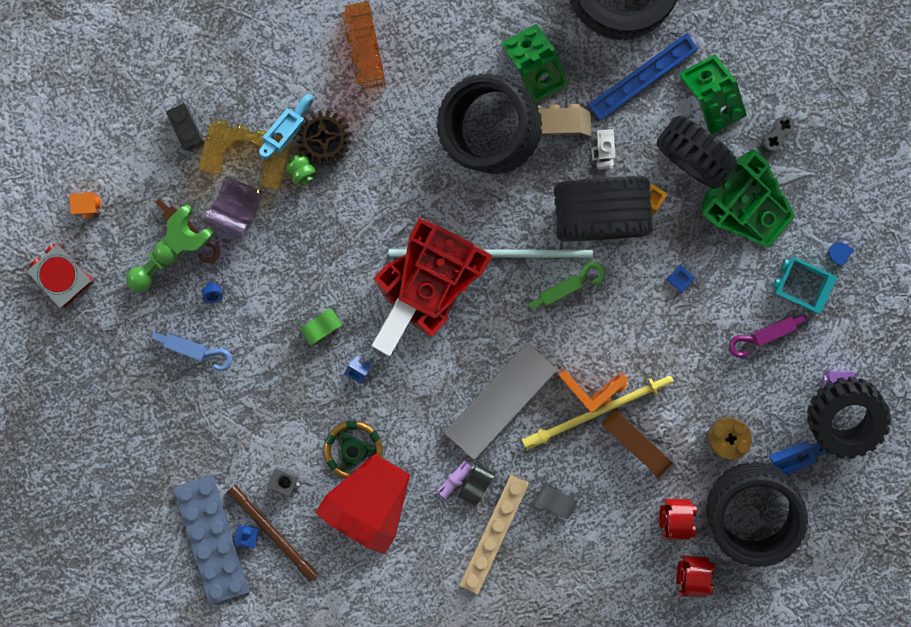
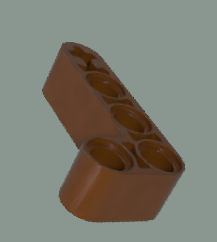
(638, 444)

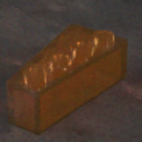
(365, 45)

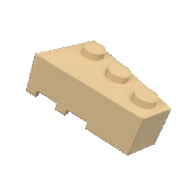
(565, 120)

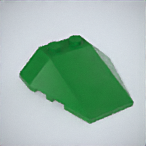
(749, 202)

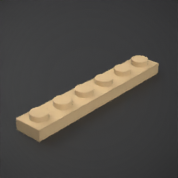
(494, 534)

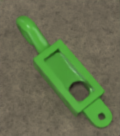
(568, 286)

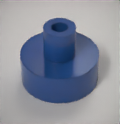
(212, 293)

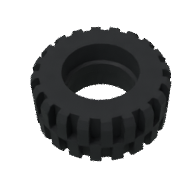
(696, 152)
(856, 439)

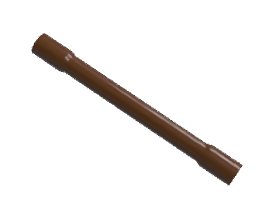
(301, 564)

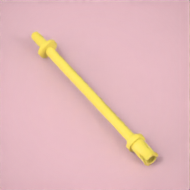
(543, 436)

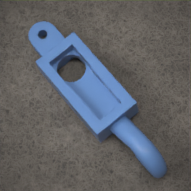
(193, 349)

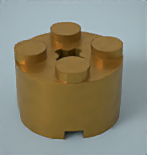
(739, 444)

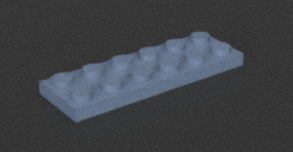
(211, 539)

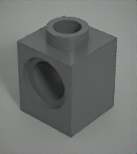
(274, 482)

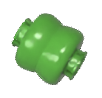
(300, 170)

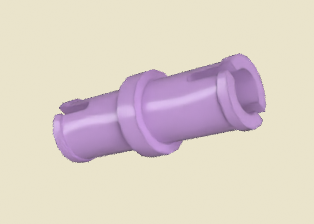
(455, 479)

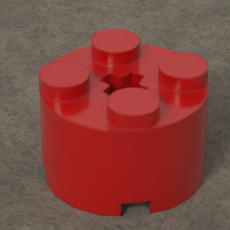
(677, 519)
(695, 576)

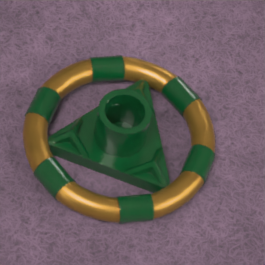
(351, 448)

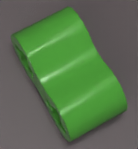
(320, 326)

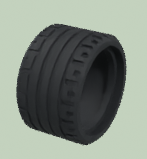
(451, 120)
(603, 208)
(768, 550)

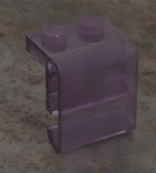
(234, 208)

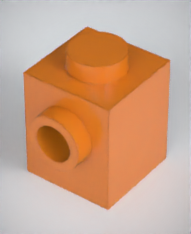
(85, 204)

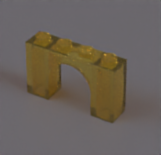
(223, 137)

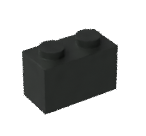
(185, 127)

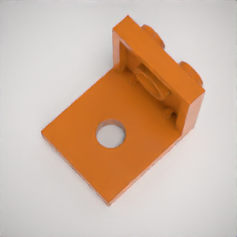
(601, 397)

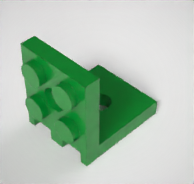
(536, 62)
(714, 93)

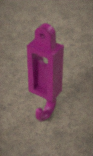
(766, 334)

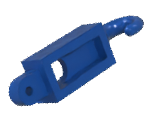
(788, 461)

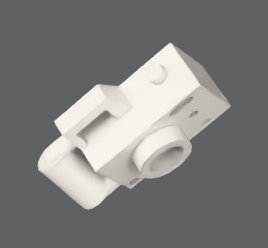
(605, 149)

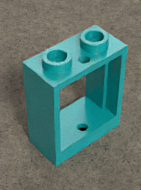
(822, 294)

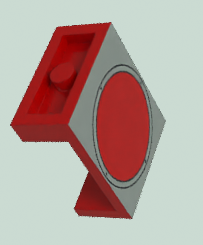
(59, 275)

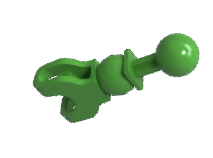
(168, 250)

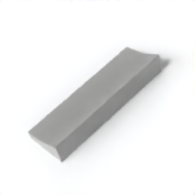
(500, 401)

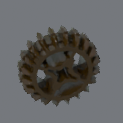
(322, 129)

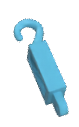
(286, 125)

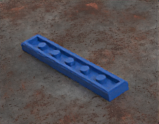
(642, 77)

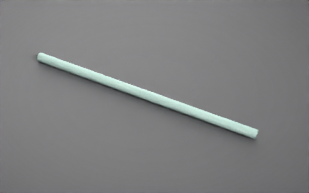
(397, 253)

